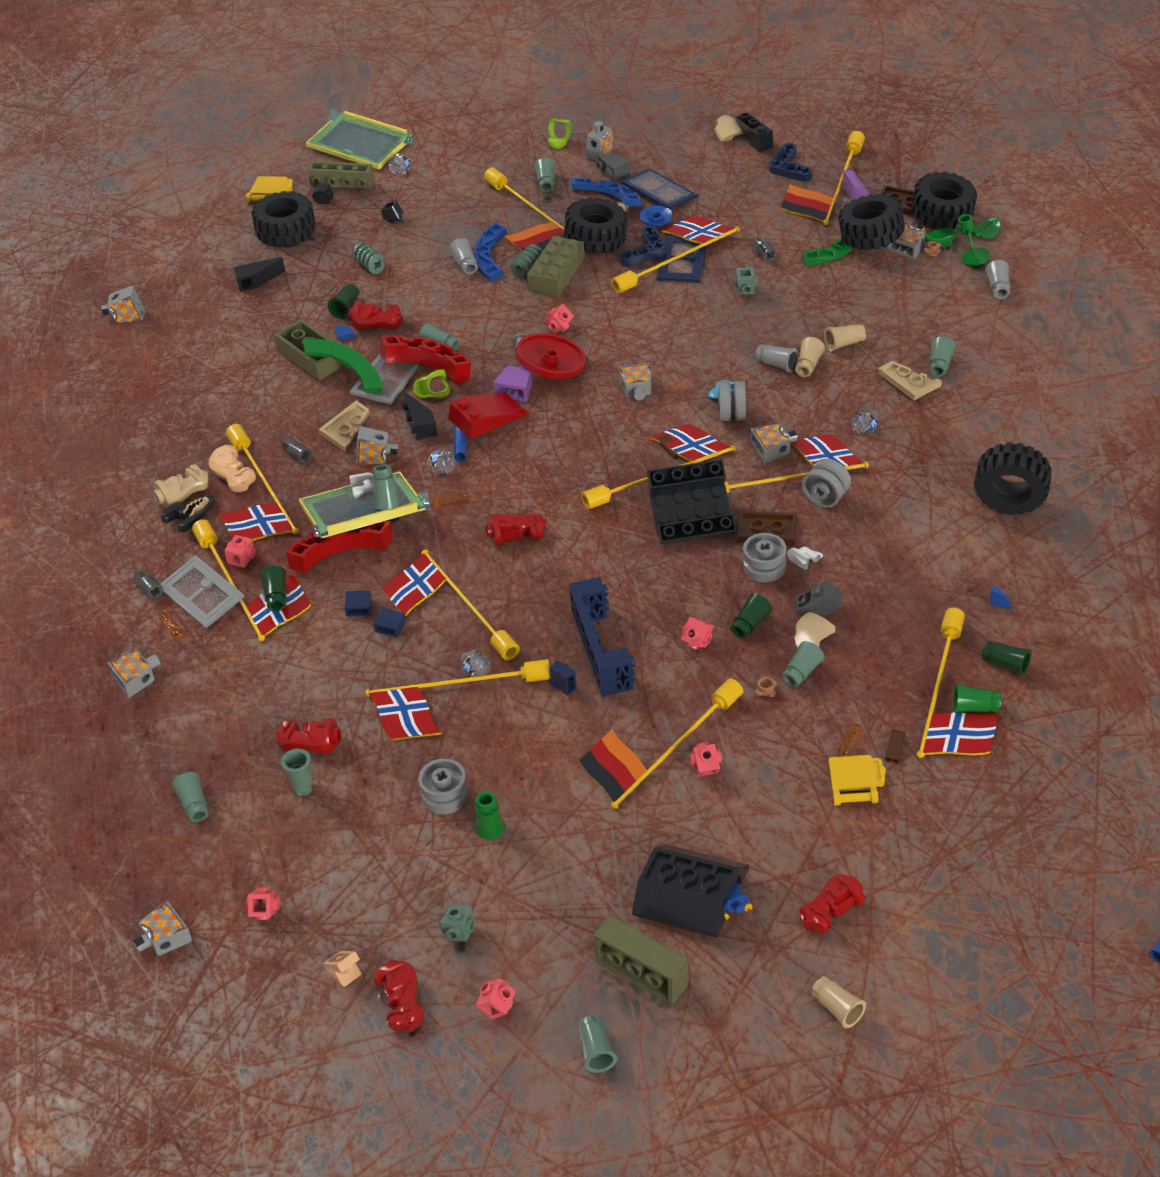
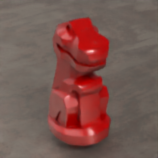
(367, 316)
(508, 527)
(314, 736)
(833, 899)
(400, 986)

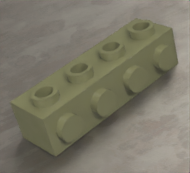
(341, 174)

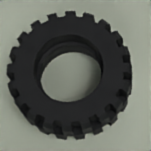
(942, 199)
(283, 219)
(871, 222)
(597, 224)
(1014, 461)

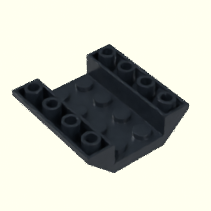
(690, 501)
(686, 889)

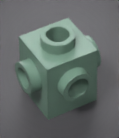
(745, 281)
(458, 923)

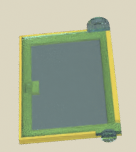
(359, 139)
(340, 512)

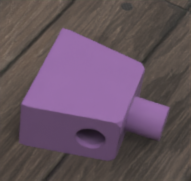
(515, 382)

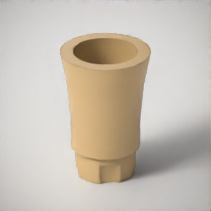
(843, 336)
(809, 354)
(841, 1003)

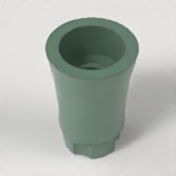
(545, 174)
(431, 332)
(941, 353)
(384, 488)
(802, 664)
(298, 770)
(191, 795)
(597, 1049)

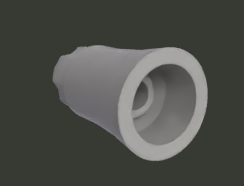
(461, 251)
(998, 276)
(777, 356)

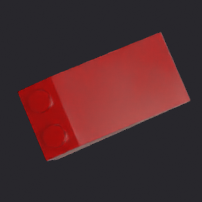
(484, 413)

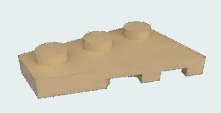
(908, 382)
(345, 425)

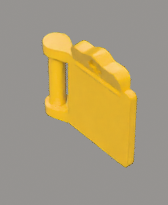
(267, 186)
(856, 774)

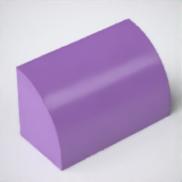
(853, 185)

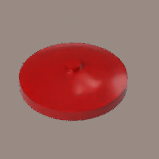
(550, 356)

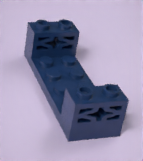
(611, 668)

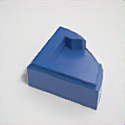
(344, 332)
(999, 598)

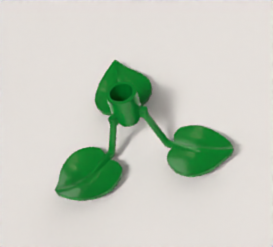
(986, 229)

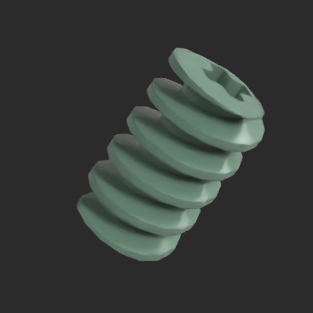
(368, 258)
(525, 260)

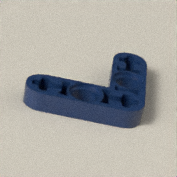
(782, 166)
(648, 251)

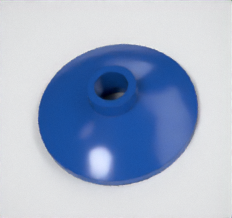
(655, 215)

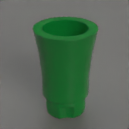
(975, 700)
(488, 822)

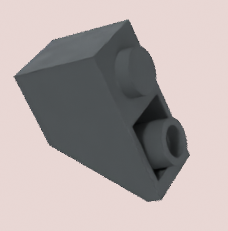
(613, 166)
(821, 600)

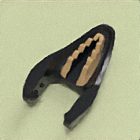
(190, 511)

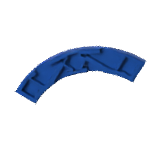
(614, 189)
(484, 249)

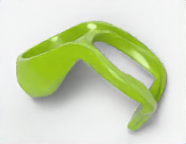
(559, 142)
(422, 386)

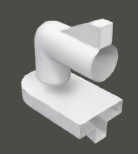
(361, 484)
(802, 556)

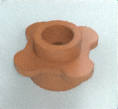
(932, 248)
(766, 687)

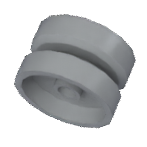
(732, 401)
(826, 483)
(764, 557)
(443, 786)

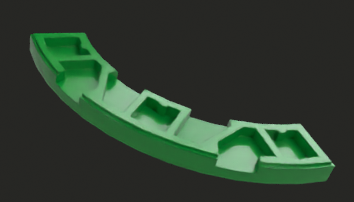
(826, 255)
(347, 357)

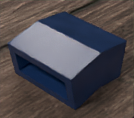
(358, 603)
(389, 622)
(563, 677)

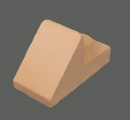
(343, 967)

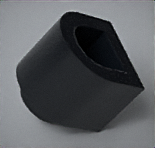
(322, 194)
(392, 211)

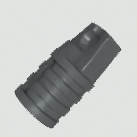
(763, 247)
(296, 450)
(148, 585)

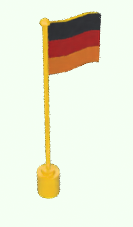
(816, 204)
(537, 235)
(619, 768)

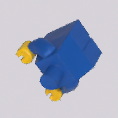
(737, 901)

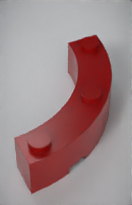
(426, 353)
(312, 549)

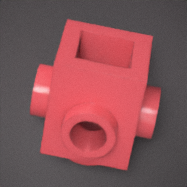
(555, 319)
(239, 551)
(697, 632)
(705, 766)
(255, 904)
(495, 998)

